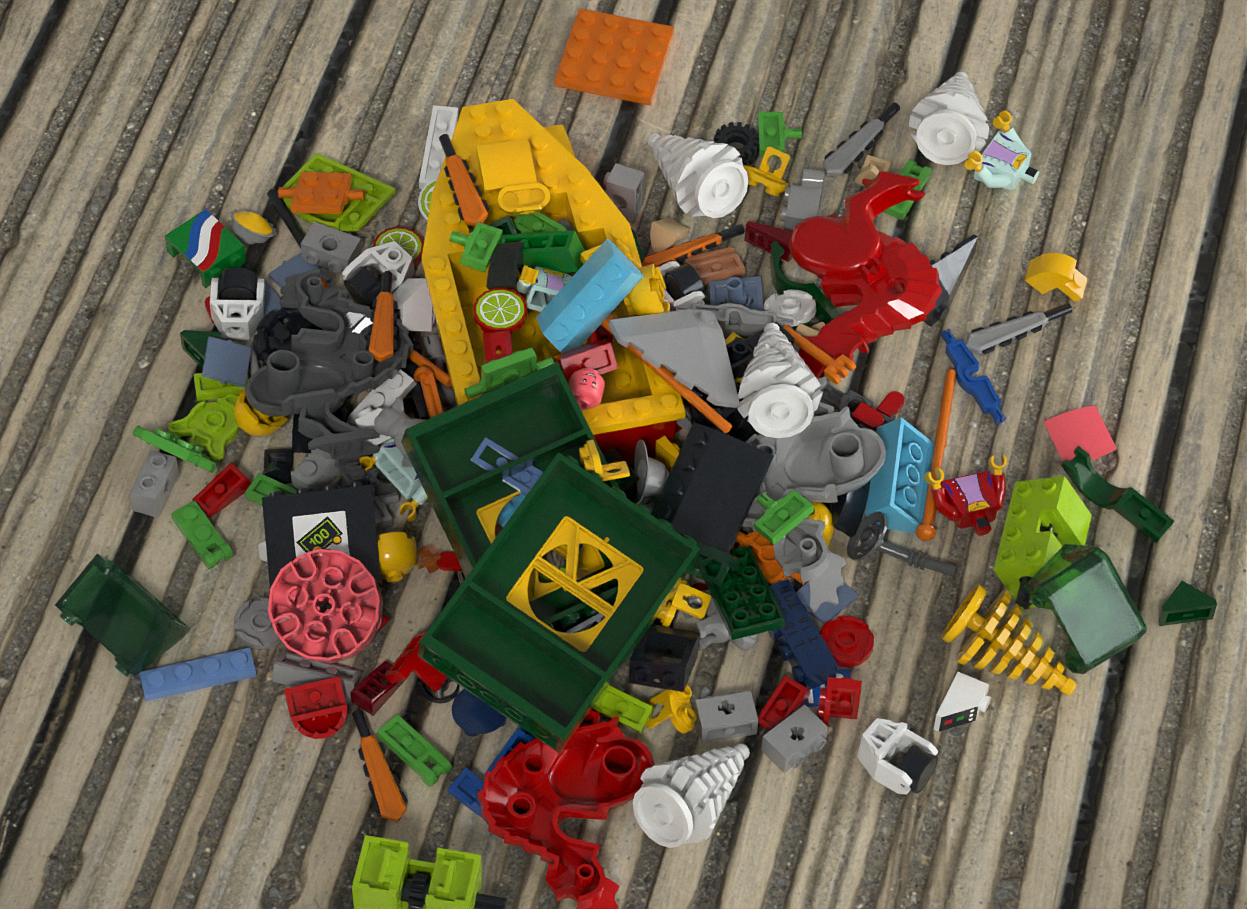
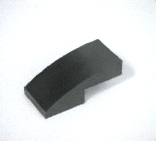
(504, 265)

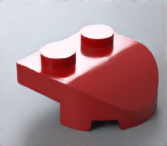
(317, 707)

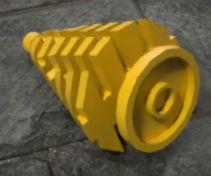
(999, 637)

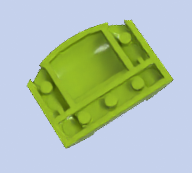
(355, 212)

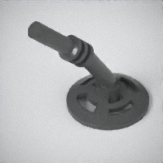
(875, 542)

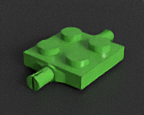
(506, 370)
(174, 445)

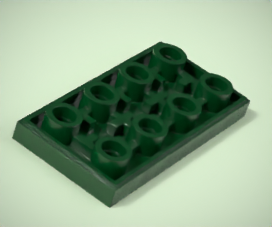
(745, 597)

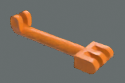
(833, 366)

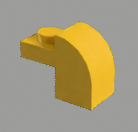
(1056, 271)

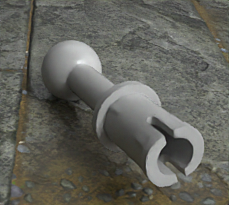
(437, 357)

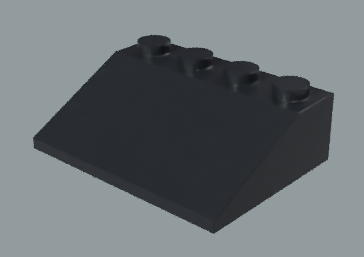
(712, 486)

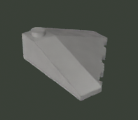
(686, 344)

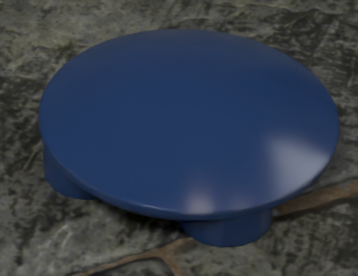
(475, 715)

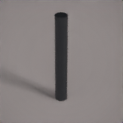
(286, 216)

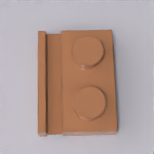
(717, 265)

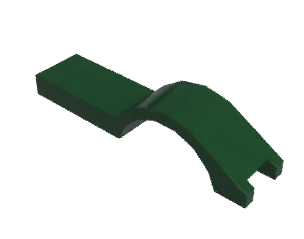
(825, 309)
(1124, 501)

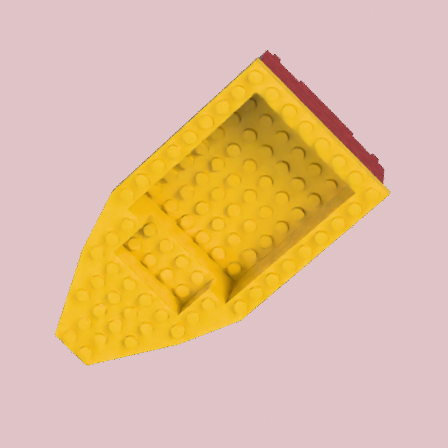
(634, 398)

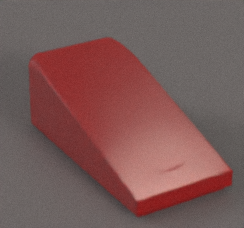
(222, 490)
(783, 702)

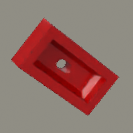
(497, 341)

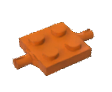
(321, 193)
(765, 557)

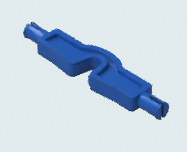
(978, 387)

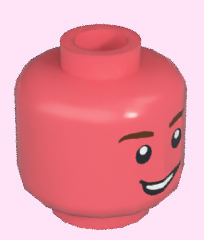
(587, 388)

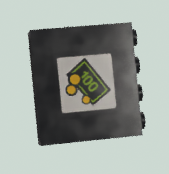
(321, 520)

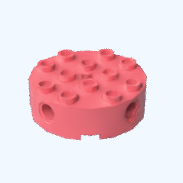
(313, 581)

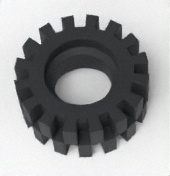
(741, 135)

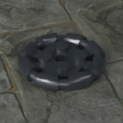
(271, 326)

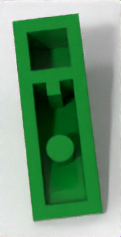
(549, 250)

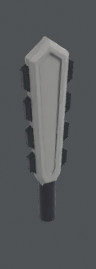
(850, 151)
(1002, 334)

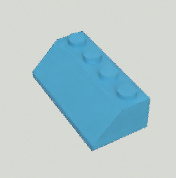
(588, 297)
(900, 485)

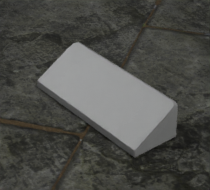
(295, 671)

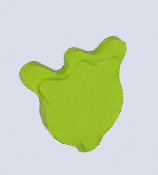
(210, 426)

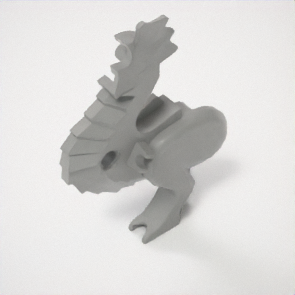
(820, 464)

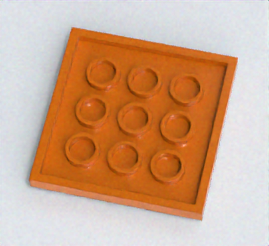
(614, 56)

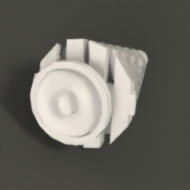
(950, 122)
(701, 174)
(778, 387)
(686, 795)

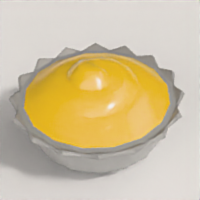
(251, 227)

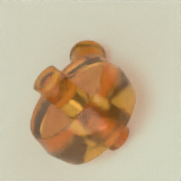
(428, 560)

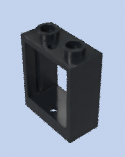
(666, 643)

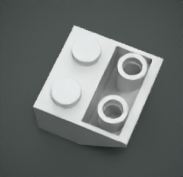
(414, 305)

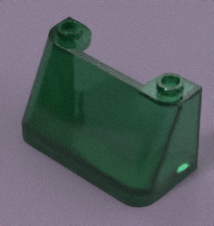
(1088, 604)
(121, 615)

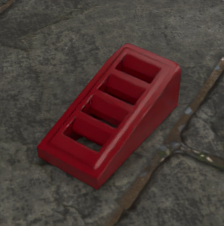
(768, 235)
(369, 704)

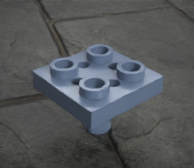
(738, 291)

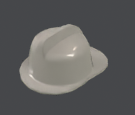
(651, 473)

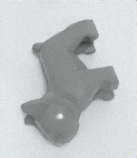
(393, 423)
(713, 628)

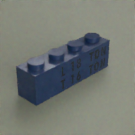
(800, 640)

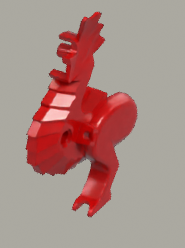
(865, 269)
(588, 778)

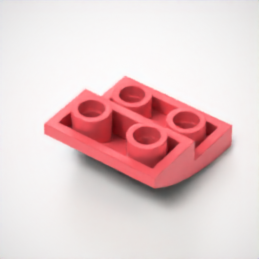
(1080, 428)

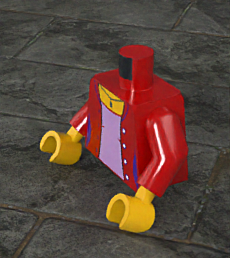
(970, 498)

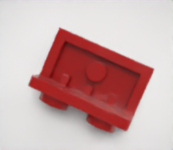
(839, 699)

